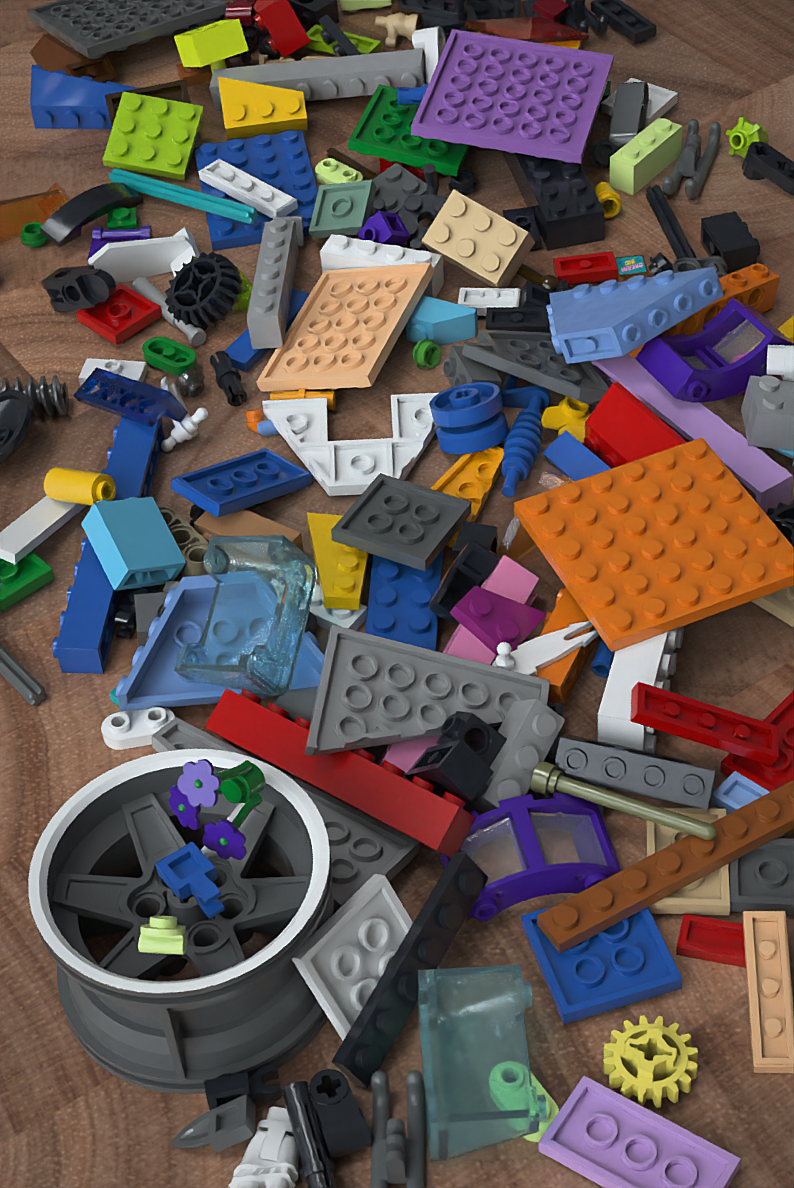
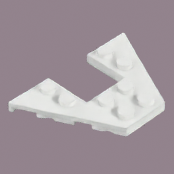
(352, 465)

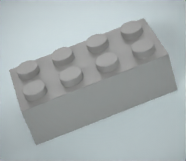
(769, 413)

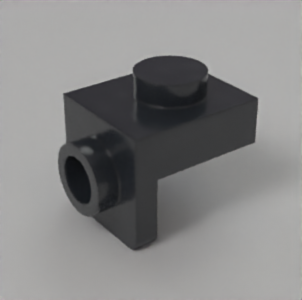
(538, 296)

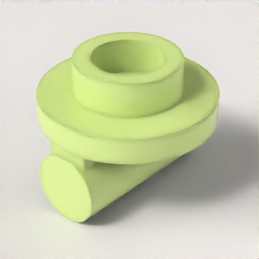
(162, 936)

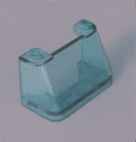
(253, 616)
(476, 1059)

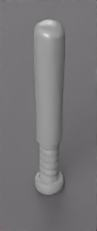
(143, 286)

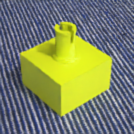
(211, 44)

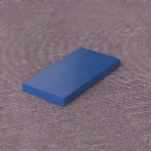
(241, 482)

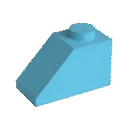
(441, 322)

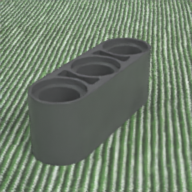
(628, 112)

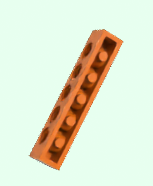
(751, 285)

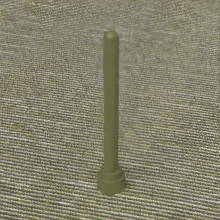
(549, 780)

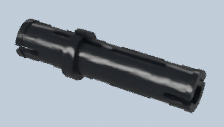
(316, 1165)

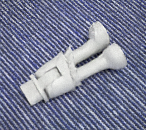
(270, 1156)

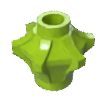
(744, 134)

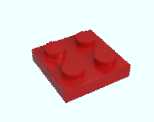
(120, 315)

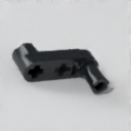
(767, 162)

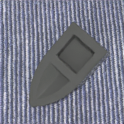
(220, 1127)

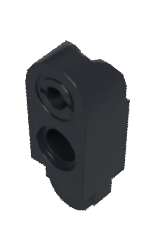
(78, 287)

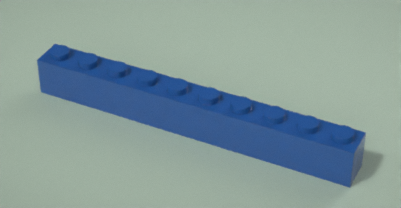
(92, 602)

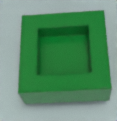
(123, 219)

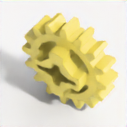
(650, 1061)

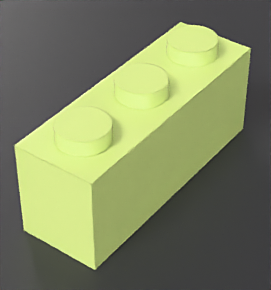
(645, 156)

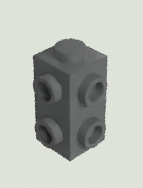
(464, 370)

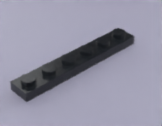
(397, 989)

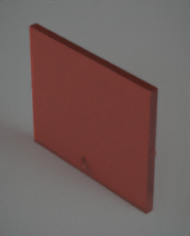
(528, 29)

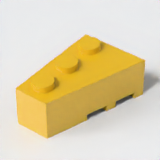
(260, 109)

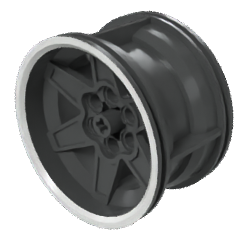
(101, 878)

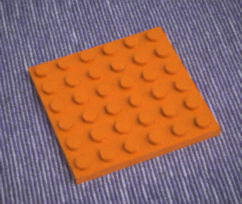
(658, 543)

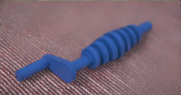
(525, 435)

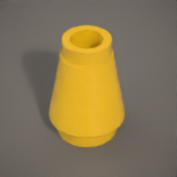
(609, 199)

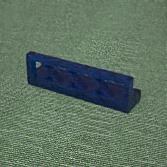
(131, 392)

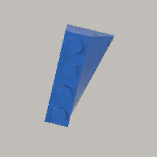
(70, 101)

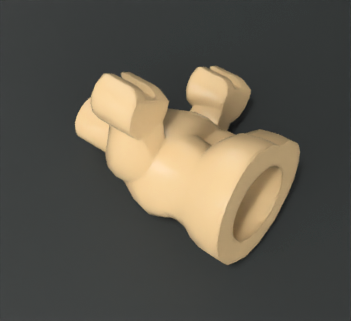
(397, 25)

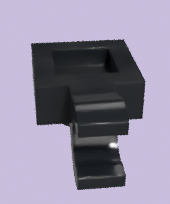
(126, 611)
(232, 1086)

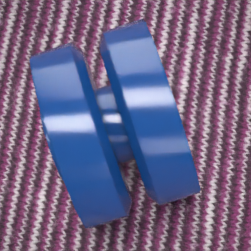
(469, 418)

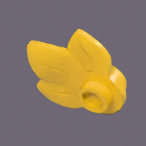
(567, 416)

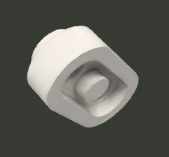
(134, 727)

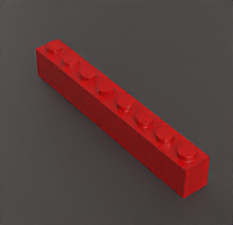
(343, 774)

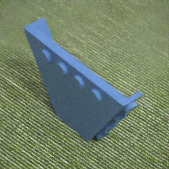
(625, 314)
(183, 622)

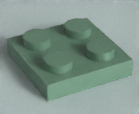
(342, 208)

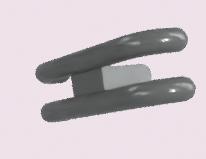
(690, 161)
(392, 1155)

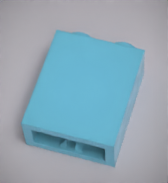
(133, 543)

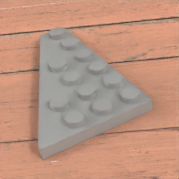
(398, 692)

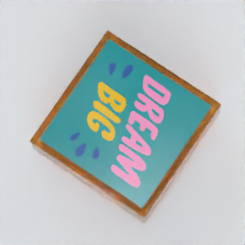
(631, 266)

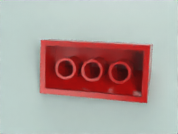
(625, 429)

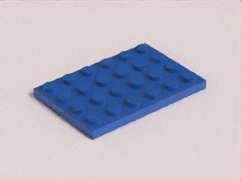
(274, 159)

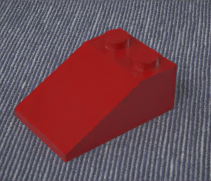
(281, 25)

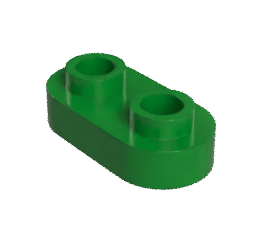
(169, 355)

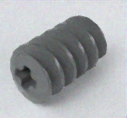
(42, 396)

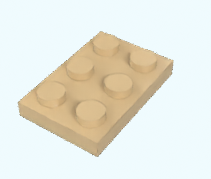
(703, 897)

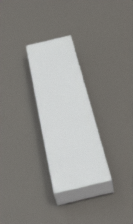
(248, 189)
(35, 527)

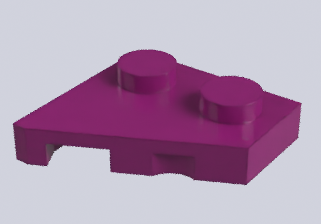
(496, 618)

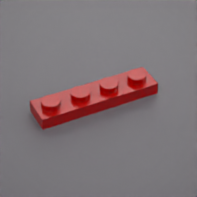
(704, 723)

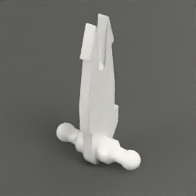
(188, 426)
(543, 649)

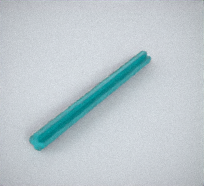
(185, 196)

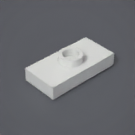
(489, 297)
(131, 369)

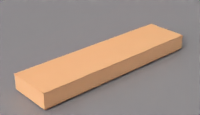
(769, 991)

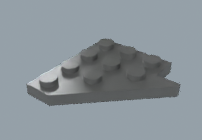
(535, 360)

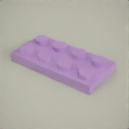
(630, 1145)

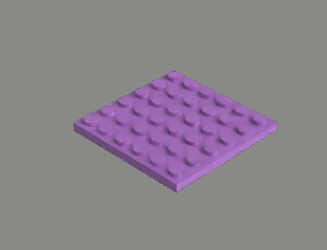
(514, 96)

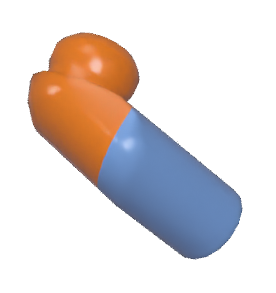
(259, 425)

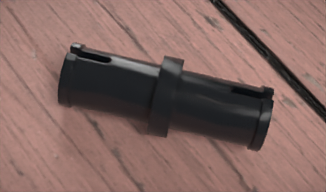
(228, 378)

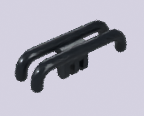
(579, 12)

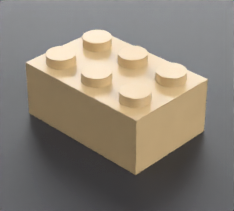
(478, 241)

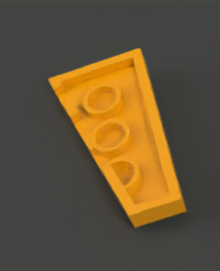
(472, 480)

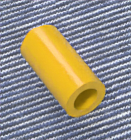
(78, 486)

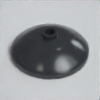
(14, 421)

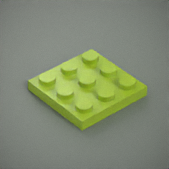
(153, 136)

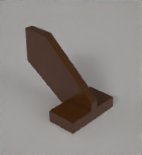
(54, 54)

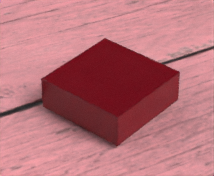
(551, 8)

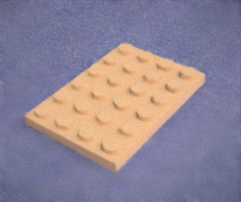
(346, 328)

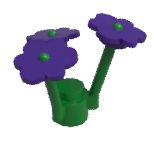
(202, 786)

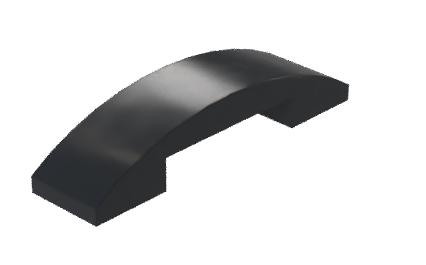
(86, 207)

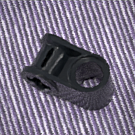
(339, 1117)

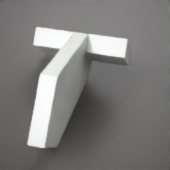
(145, 257)

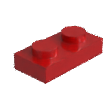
(586, 268)

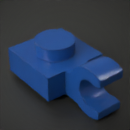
(191, 873)

